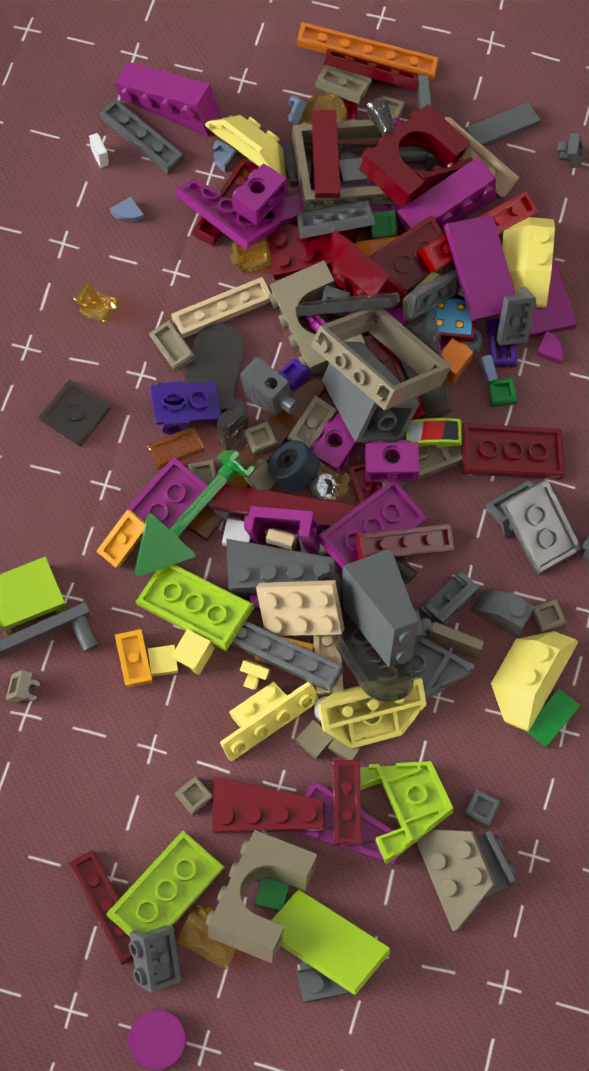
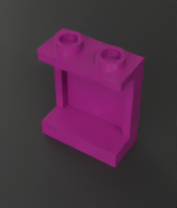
(293, 521)

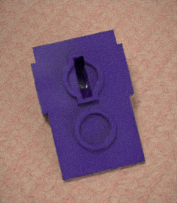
(184, 403)

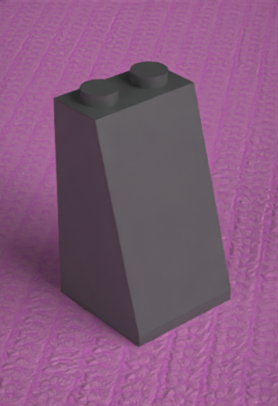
(359, 412)
(381, 606)

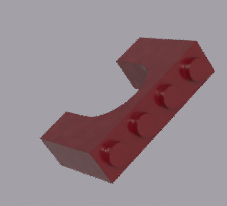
(422, 129)

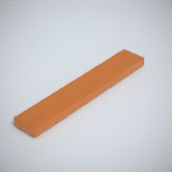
(321, 39)

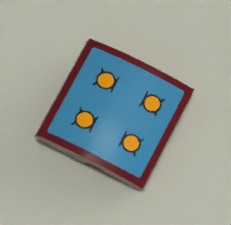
(454, 320)

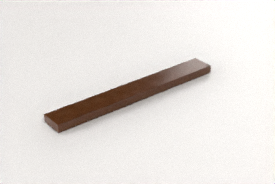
(281, 425)

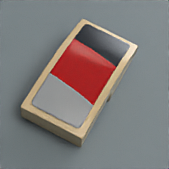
(282, 539)

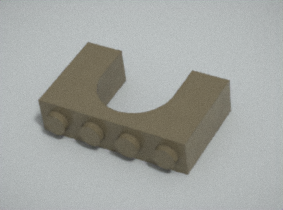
(291, 292)
(261, 859)

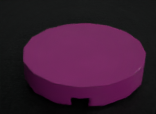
(156, 1040)

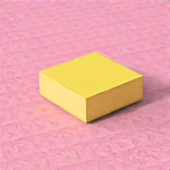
(161, 660)

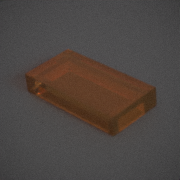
(178, 445)

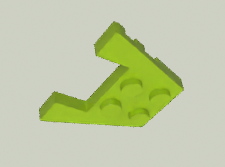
(415, 799)

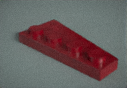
(249, 807)

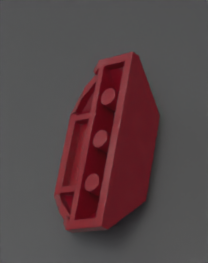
(358, 272)

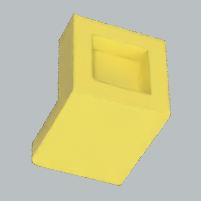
(193, 651)

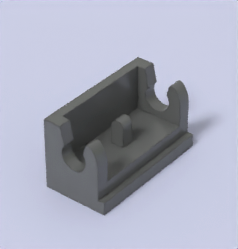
(450, 599)

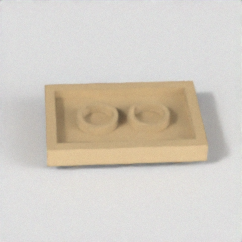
(300, 608)

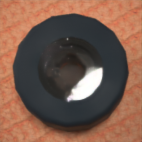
(294, 466)

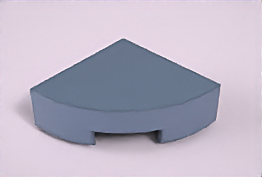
(297, 107)
(223, 155)
(127, 211)
(487, 368)

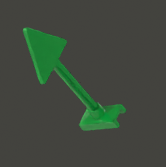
(161, 545)

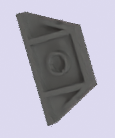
(437, 667)

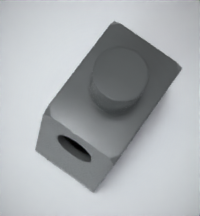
(267, 388)

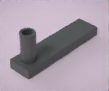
(411, 154)
(74, 616)

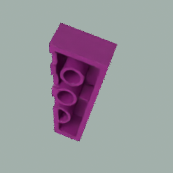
(169, 96)
(453, 197)

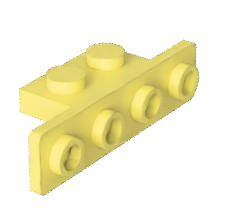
(264, 715)

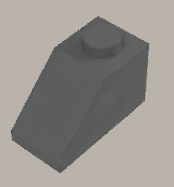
(504, 610)

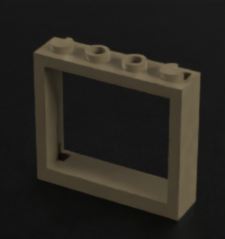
(345, 130)
(395, 337)

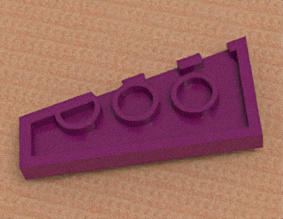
(220, 213)
(370, 827)

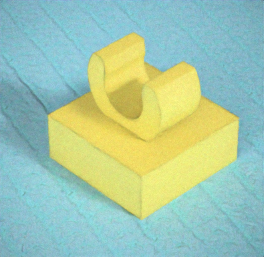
(255, 672)

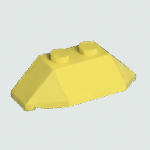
(250, 141)
(530, 255)
(530, 675)
(355, 715)

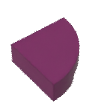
(550, 348)

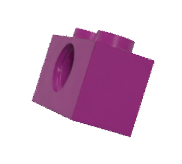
(270, 188)
(335, 457)
(380, 470)

